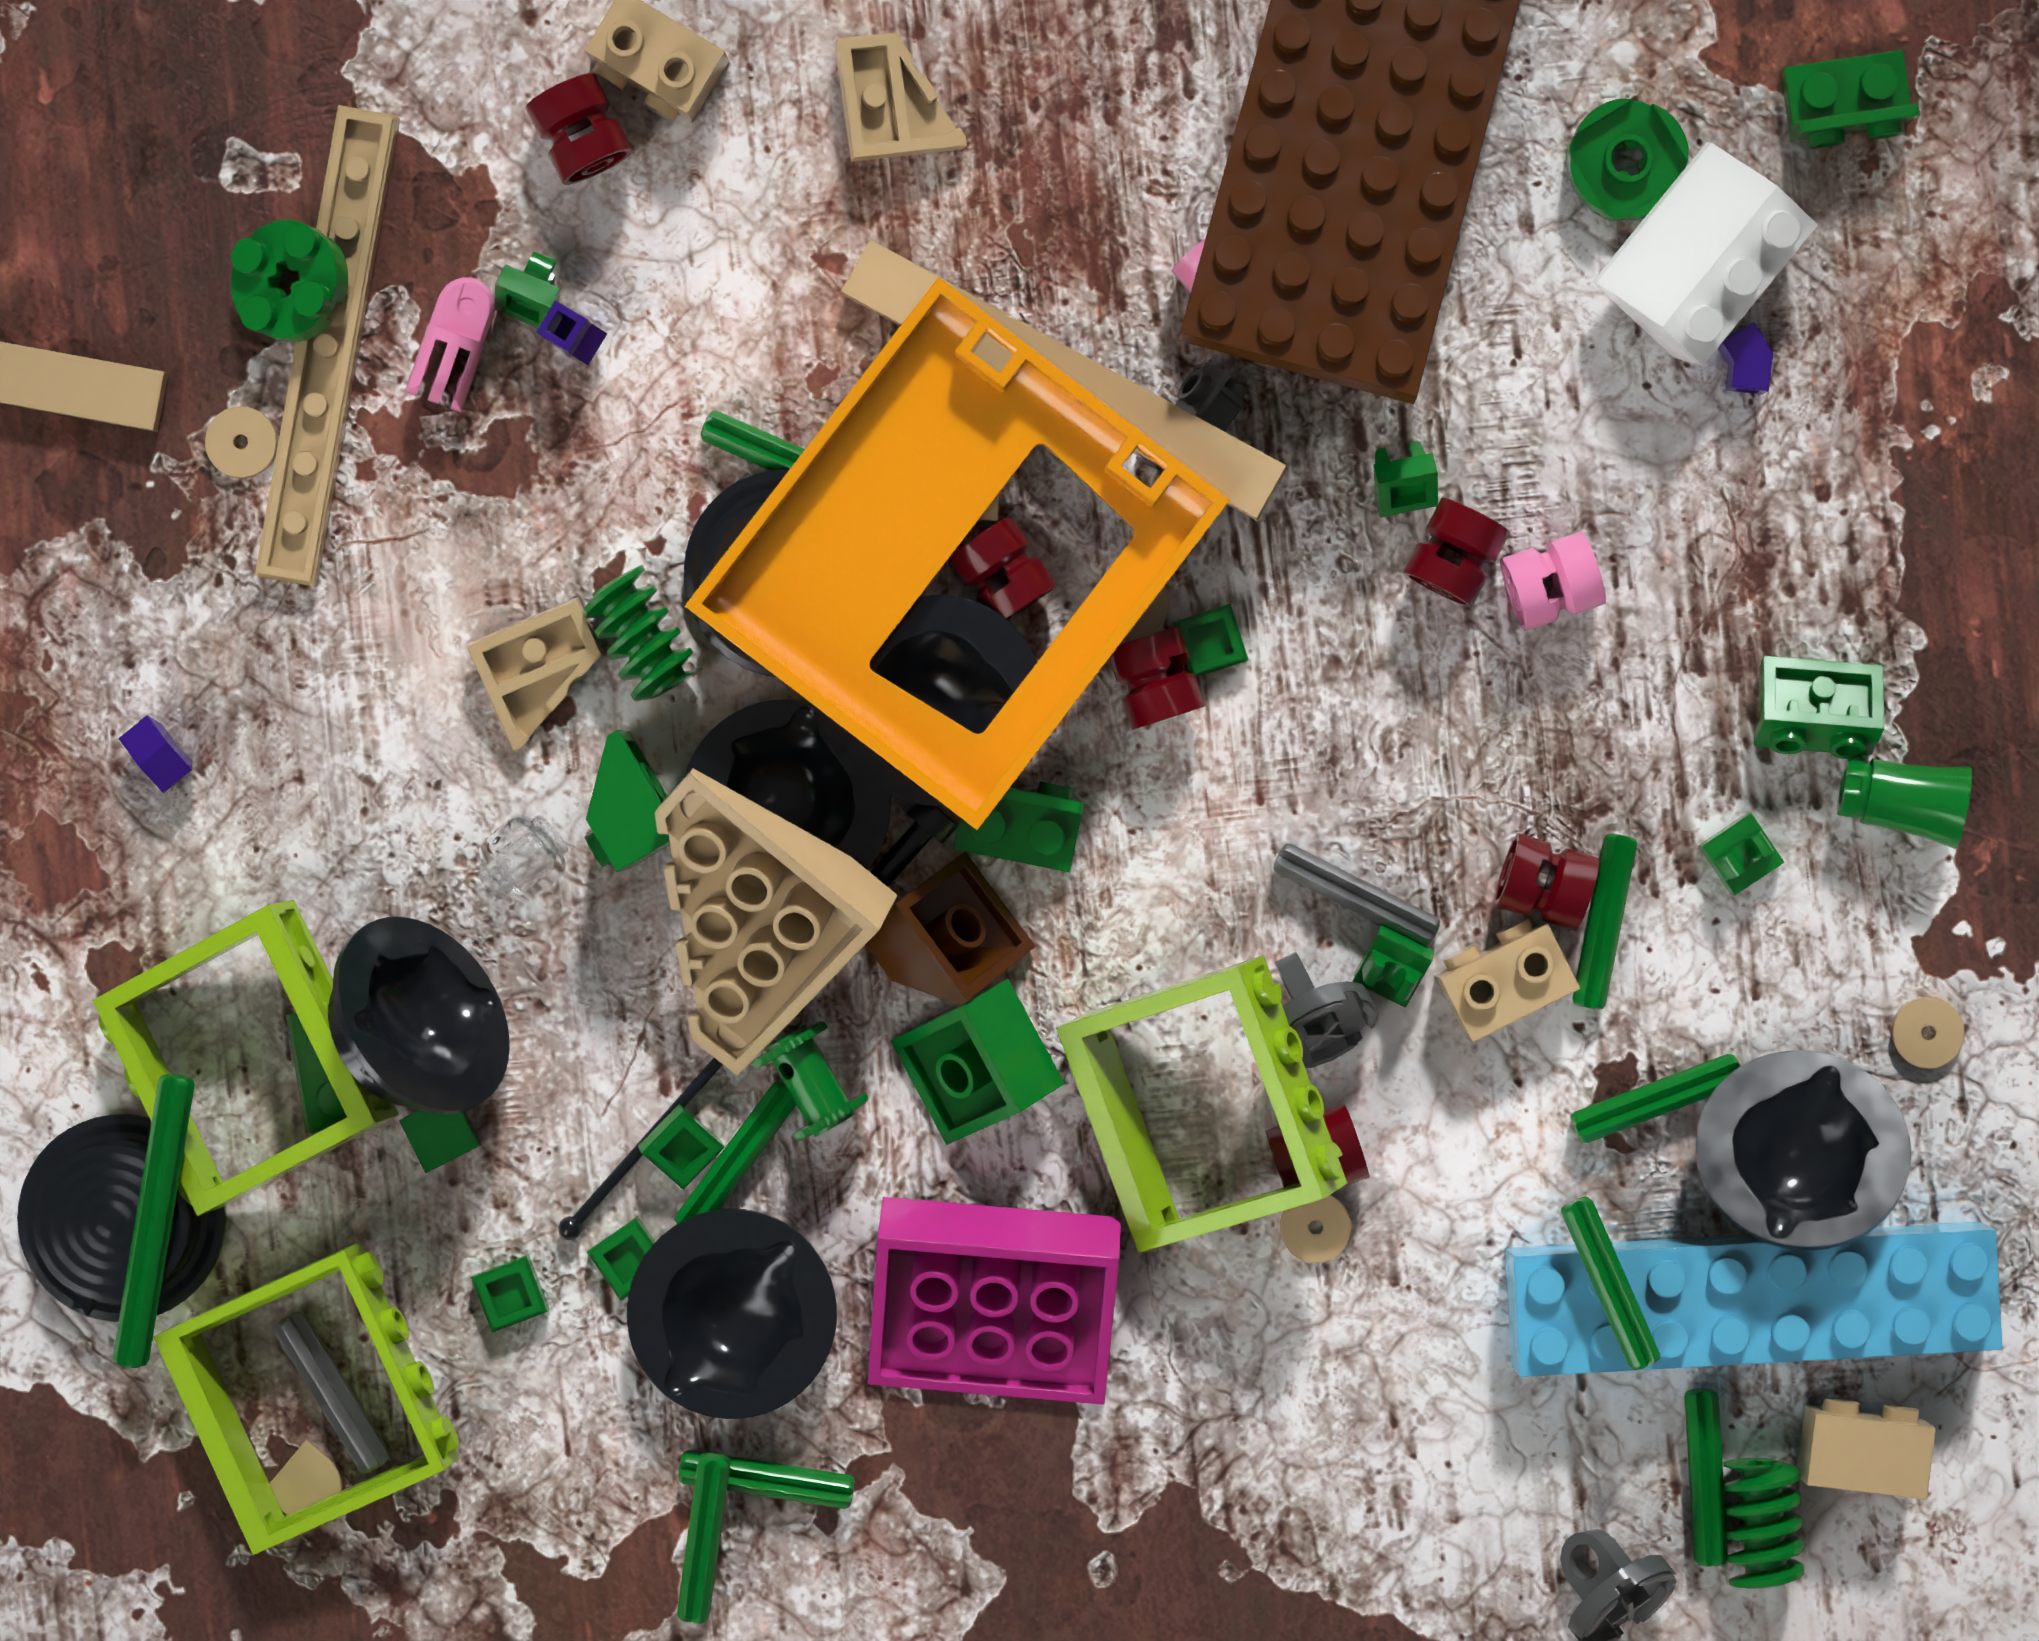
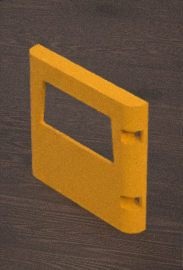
(889, 502)

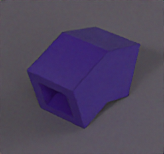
(571, 333)
(1747, 361)
(156, 753)

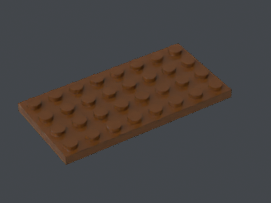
(1349, 187)

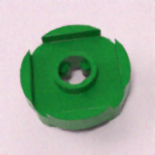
(1635, 126)
(257, 274)

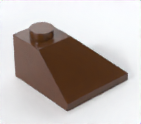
(950, 935)

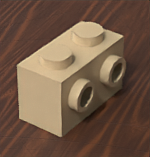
(657, 58)
(1506, 979)
(1866, 1449)

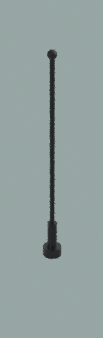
(929, 823)

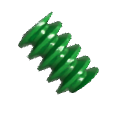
(639, 636)
(1765, 1523)

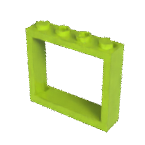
(309, 990)
(1123, 1131)
(227, 1440)

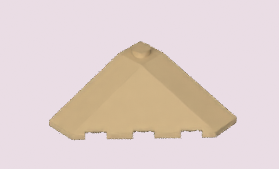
(761, 914)

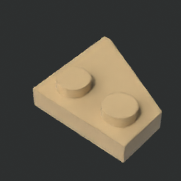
(889, 103)
(534, 666)

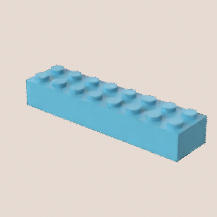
(1762, 1302)

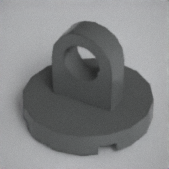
(1324, 1016)
(1619, 1589)

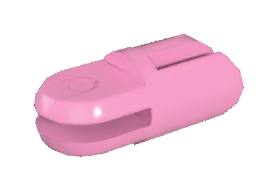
(462, 323)

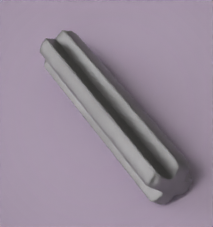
(1356, 894)
(332, 1392)

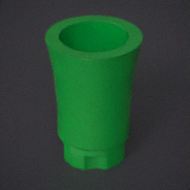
(1907, 798)

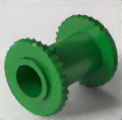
(810, 1081)

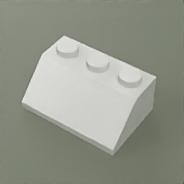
(1704, 254)

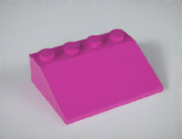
(994, 1300)

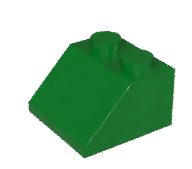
(624, 806)
(978, 1062)

